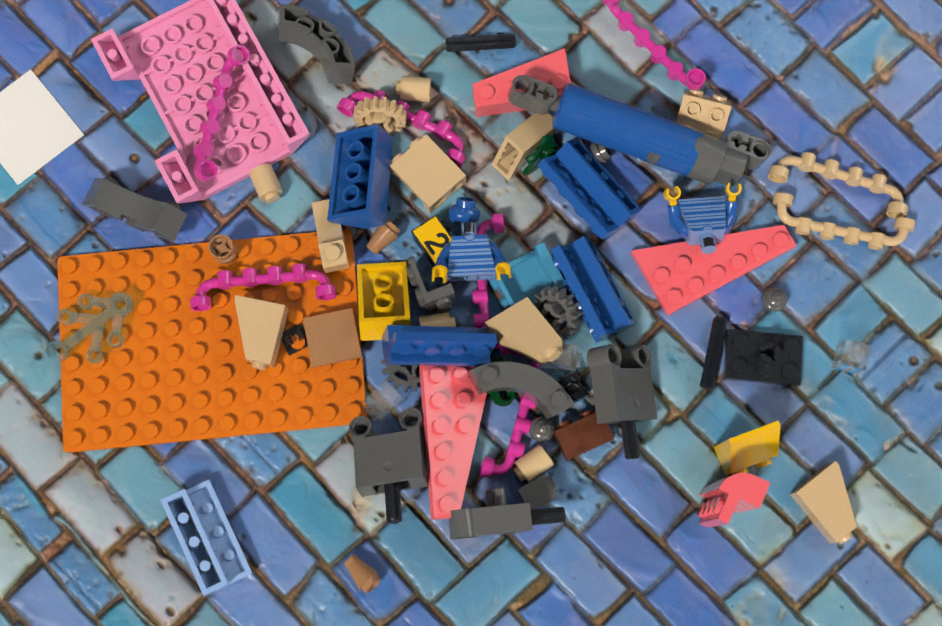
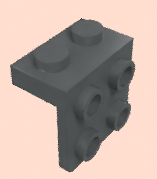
(435, 300)

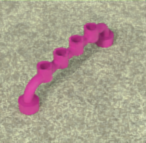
(695, 77)
(420, 121)
(204, 168)
(251, 278)
(481, 295)
(515, 448)

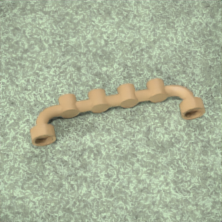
(830, 170)
(850, 234)

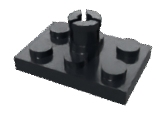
(763, 357)

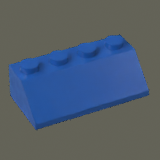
(361, 177)

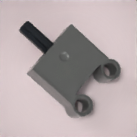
(622, 393)
(390, 460)
(500, 518)

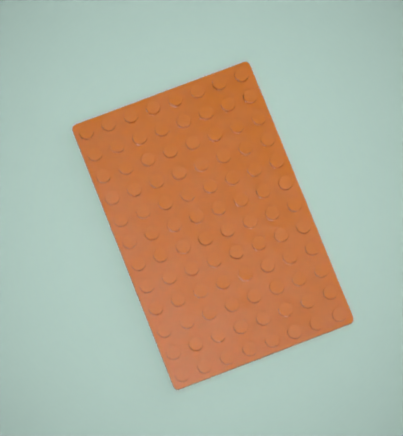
(187, 369)

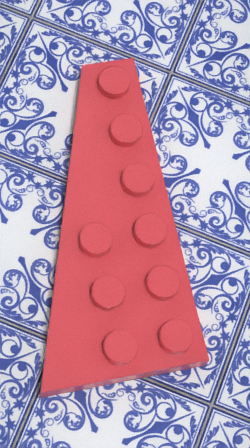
(684, 274)
(451, 428)

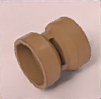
(218, 246)

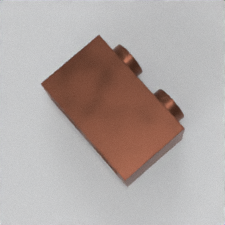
(582, 435)

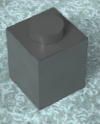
(538, 492)

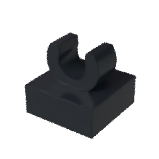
(286, 338)

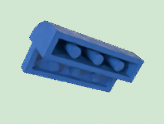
(589, 188)
(593, 288)
(437, 345)

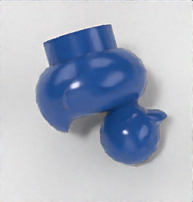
(464, 211)

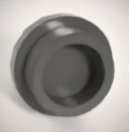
(600, 152)
(774, 299)
(541, 429)

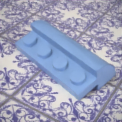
(206, 537)

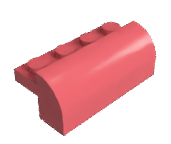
(729, 495)

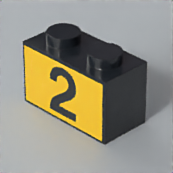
(432, 237)

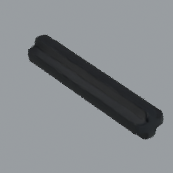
(482, 42)
(713, 352)

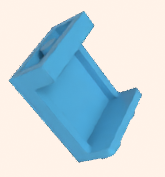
(529, 276)

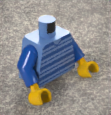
(703, 219)
(470, 258)

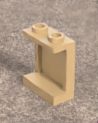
(428, 172)

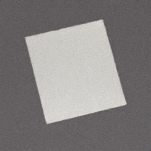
(32, 127)

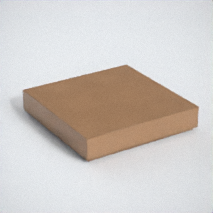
(332, 338)

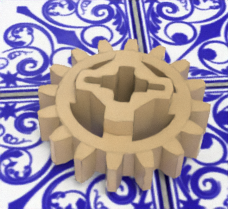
(381, 112)

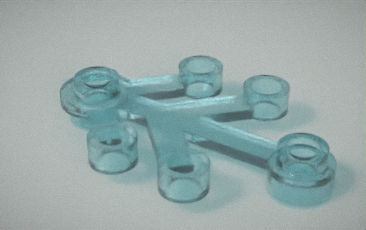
(93, 325)

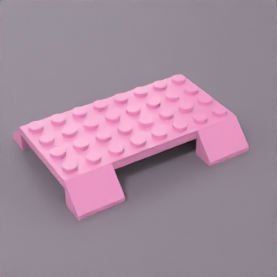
(177, 64)

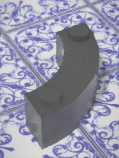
(320, 39)
(139, 211)
(525, 380)

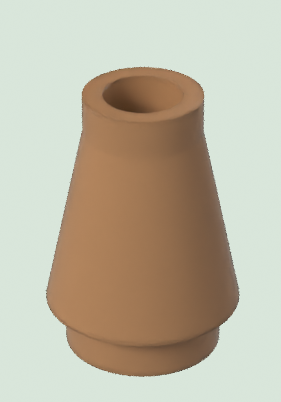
(382, 237)
(363, 575)

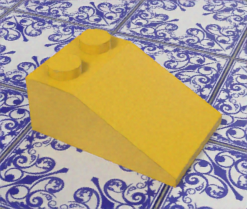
(382, 298)
(749, 449)

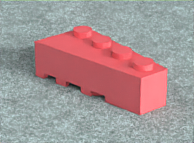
(492, 93)

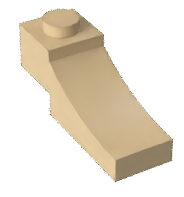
(330, 239)

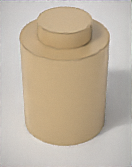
(414, 89)
(266, 183)
(440, 320)
(532, 464)

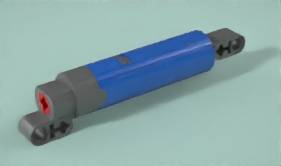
(641, 133)

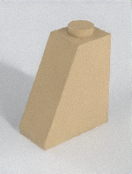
(521, 143)
(261, 330)
(526, 332)
(827, 503)

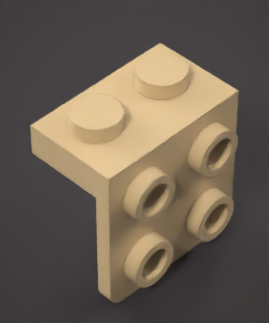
(704, 112)

